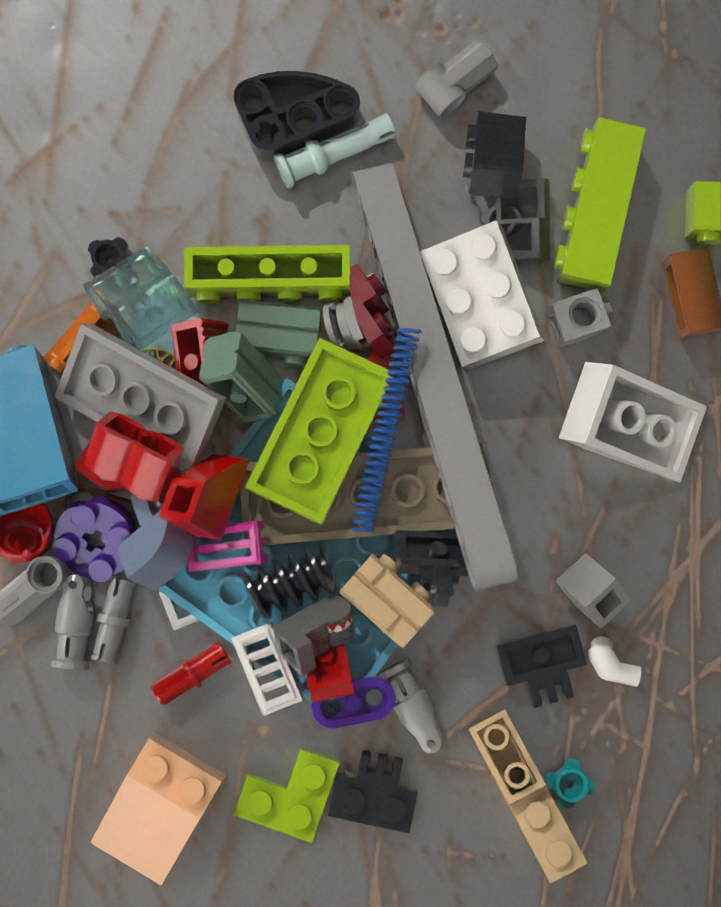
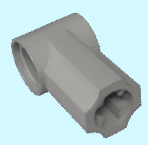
(448, 84)
(30, 590)

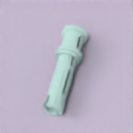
(319, 155)

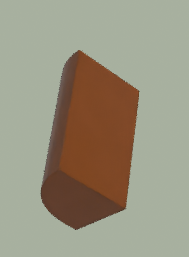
(693, 293)

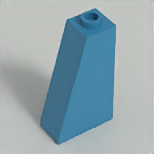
(32, 438)

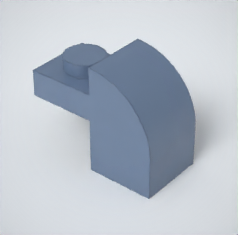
(155, 549)

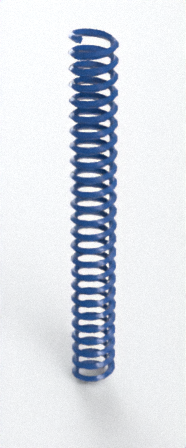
(384, 432)

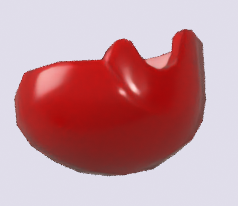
(26, 533)

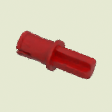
(190, 673)

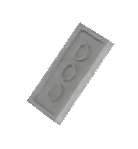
(116, 377)

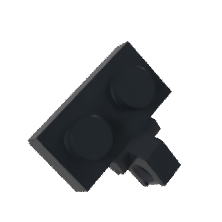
(432, 556)

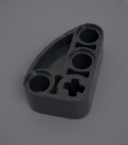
(285, 100)

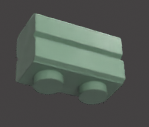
(280, 330)
(242, 376)

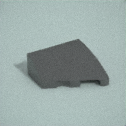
(523, 219)

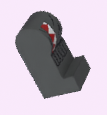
(314, 632)

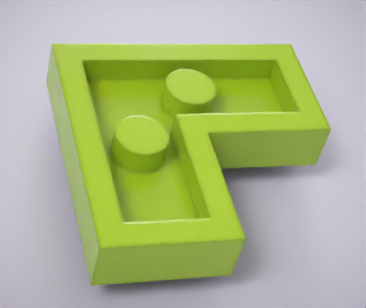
(293, 807)

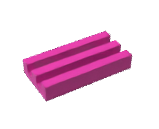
(255, 543)

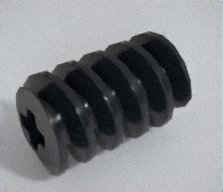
(289, 582)

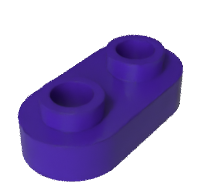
(355, 706)

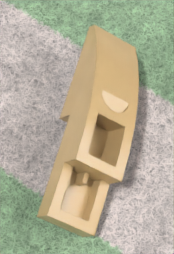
(527, 796)

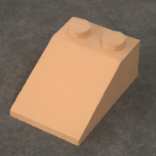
(157, 808)

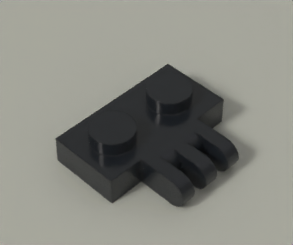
(542, 662)
(374, 796)

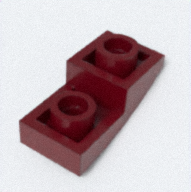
(369, 309)

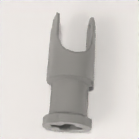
(74, 624)
(414, 706)

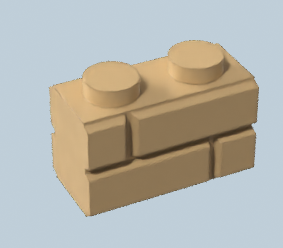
(388, 599)

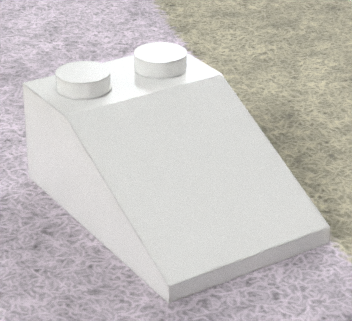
(632, 420)

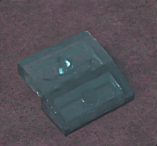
(140, 298)

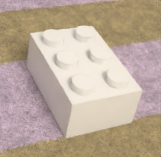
(482, 295)

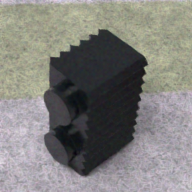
(497, 154)

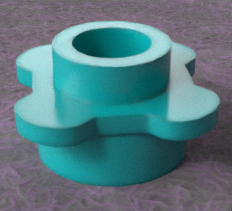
(581, 784)

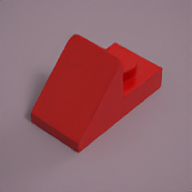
(331, 676)

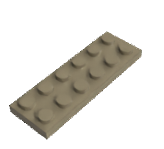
(409, 502)

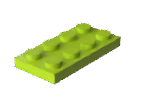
(319, 431)

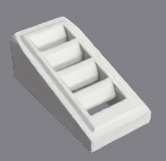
(255, 635)

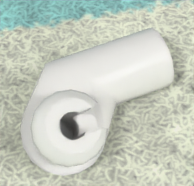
(608, 666)

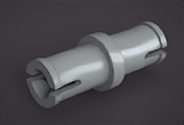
(113, 620)

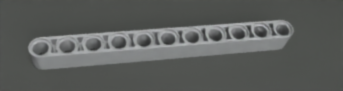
(435, 380)

